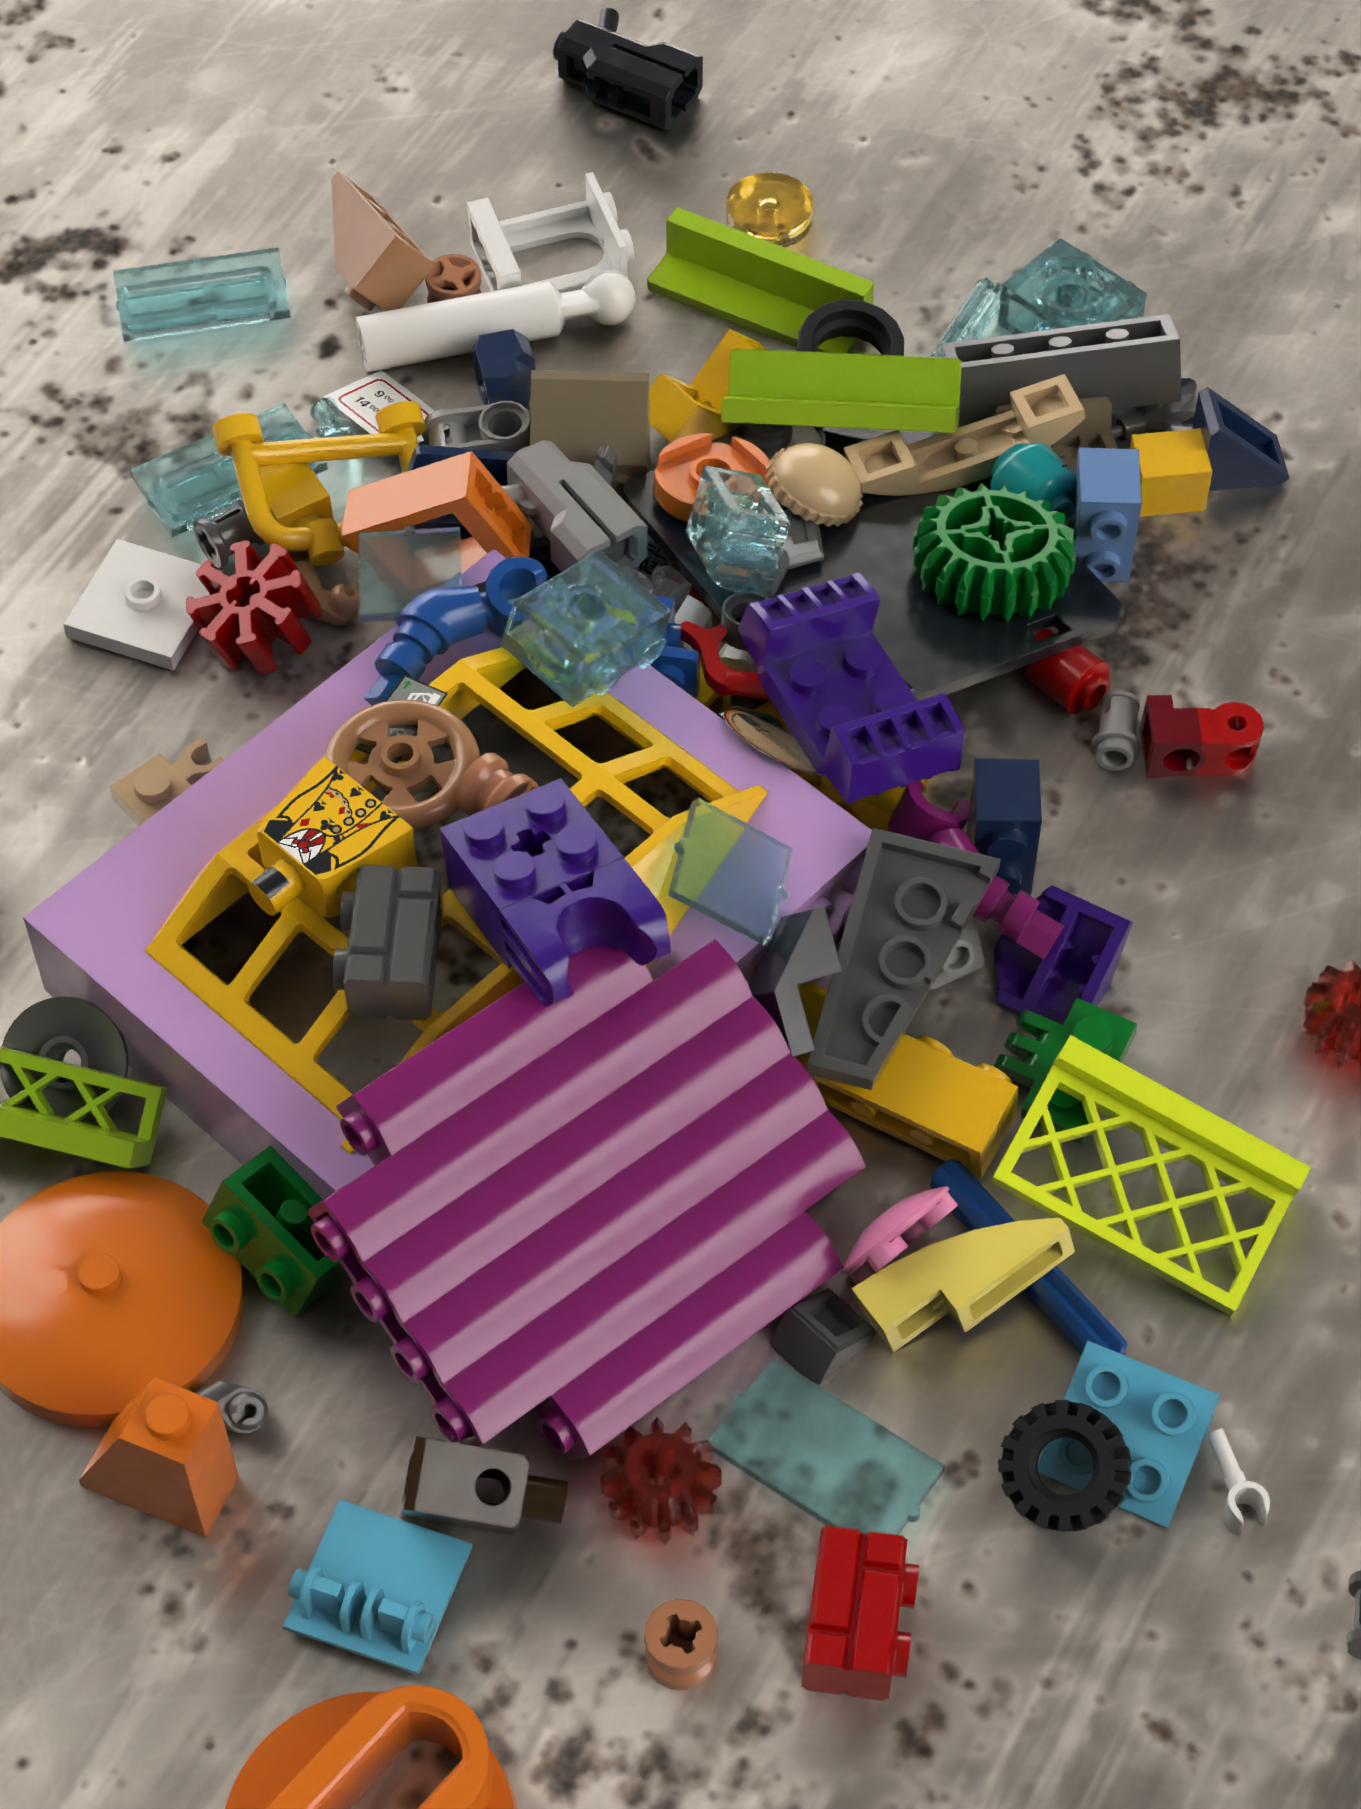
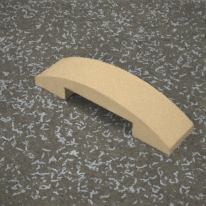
(952, 460)

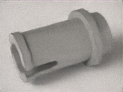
(1117, 741)

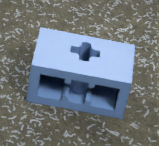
(1106, 510)

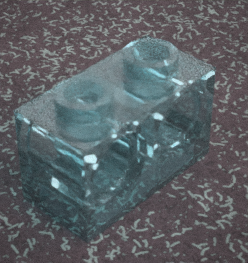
(737, 529)

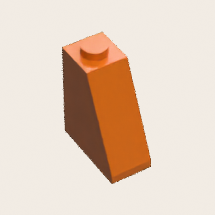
(166, 1457)

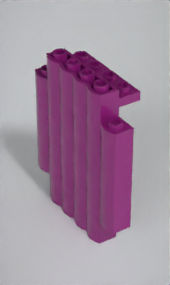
(586, 1197)

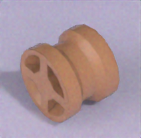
(453, 278)
(489, 784)
(682, 1662)

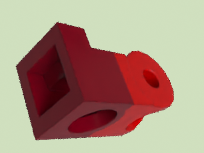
(1198, 739)

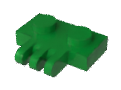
(1085, 1022)

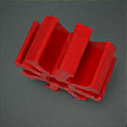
(253, 607)

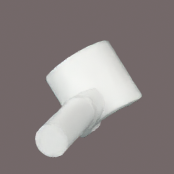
(1239, 1488)

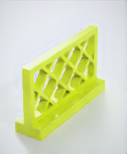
(1176, 1125)

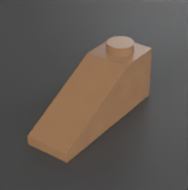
(374, 249)

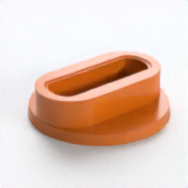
(347, 1742)

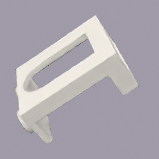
(589, 219)

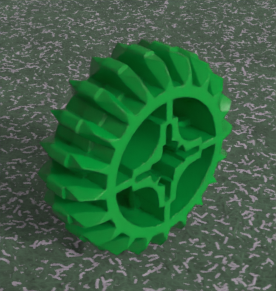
(994, 552)

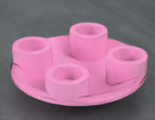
(896, 1230)

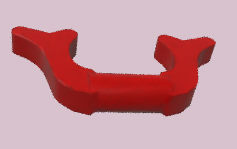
(718, 675)

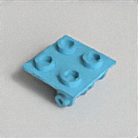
(1159, 1421)
(377, 1586)

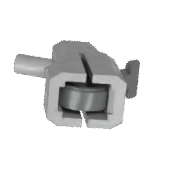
(576, 505)

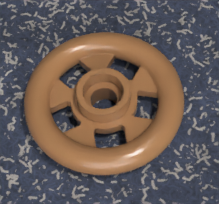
(410, 778)

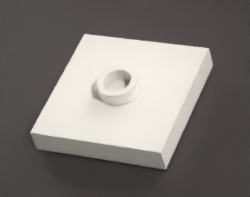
(138, 605)

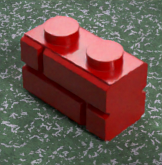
(856, 1613)

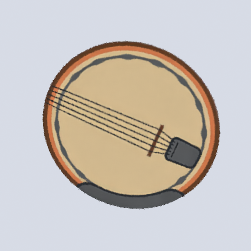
(769, 739)

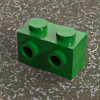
(266, 1226)

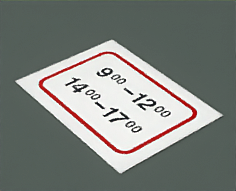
(369, 395)

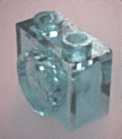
(1066, 290)
(586, 628)

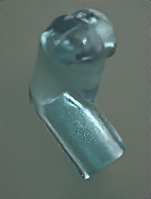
(330, 419)

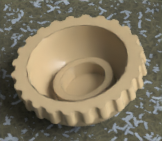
(815, 483)

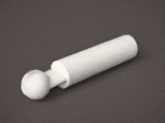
(455, 324)

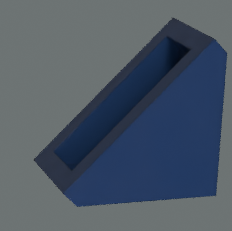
(1237, 445)

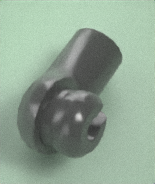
(241, 1407)

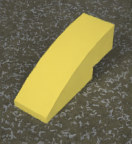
(961, 1277)

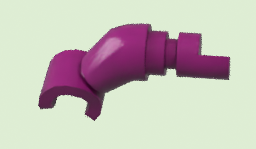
(1015, 914)

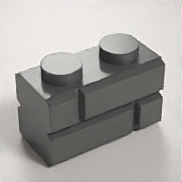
(391, 942)

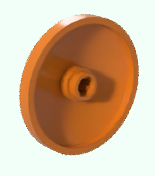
(107, 1291)

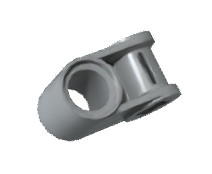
(484, 427)

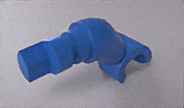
(449, 616)

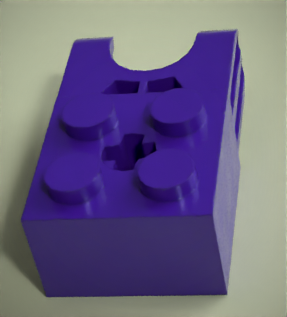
(549, 885)

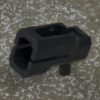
(626, 74)

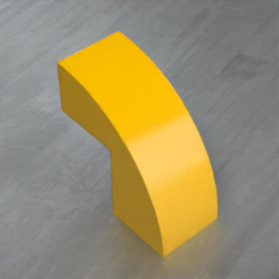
(696, 407)

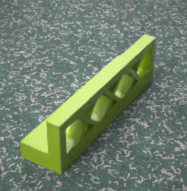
(69, 1133)

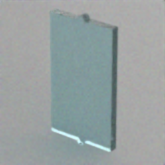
(825, 1454)

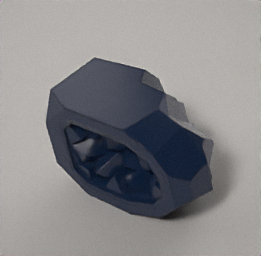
(503, 367)

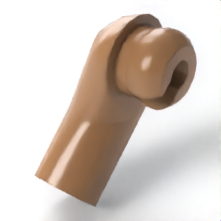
(337, 606)

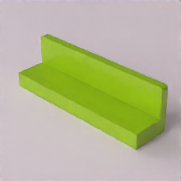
(750, 279)
(843, 390)

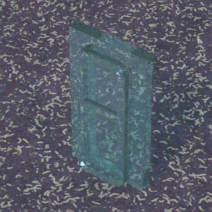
(201, 294)
(202, 481)

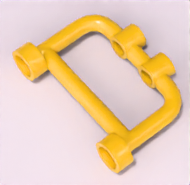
(243, 440)

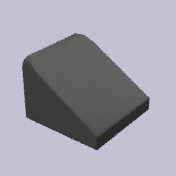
(820, 1335)

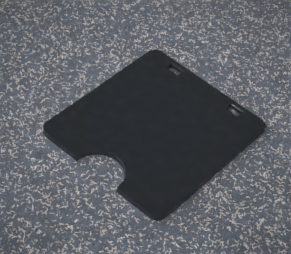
(924, 640)

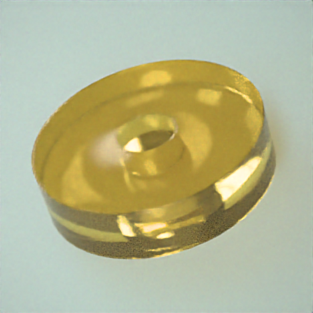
(771, 208)

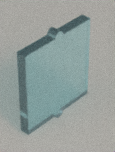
(402, 566)
(730, 871)

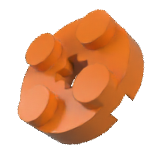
(683, 462)

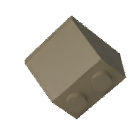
(593, 411)

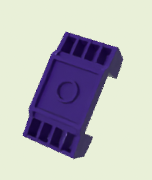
(845, 692)

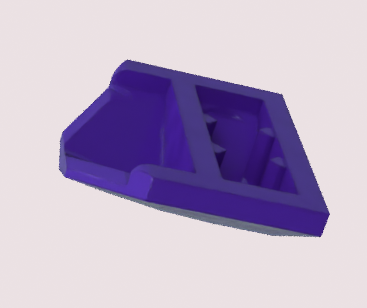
(1075, 967)

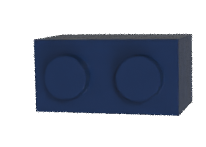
(1007, 817)

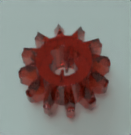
(1335, 1012)
(664, 1504)

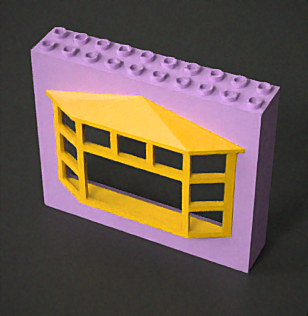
(124, 918)

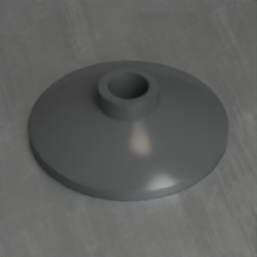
(52, 1030)

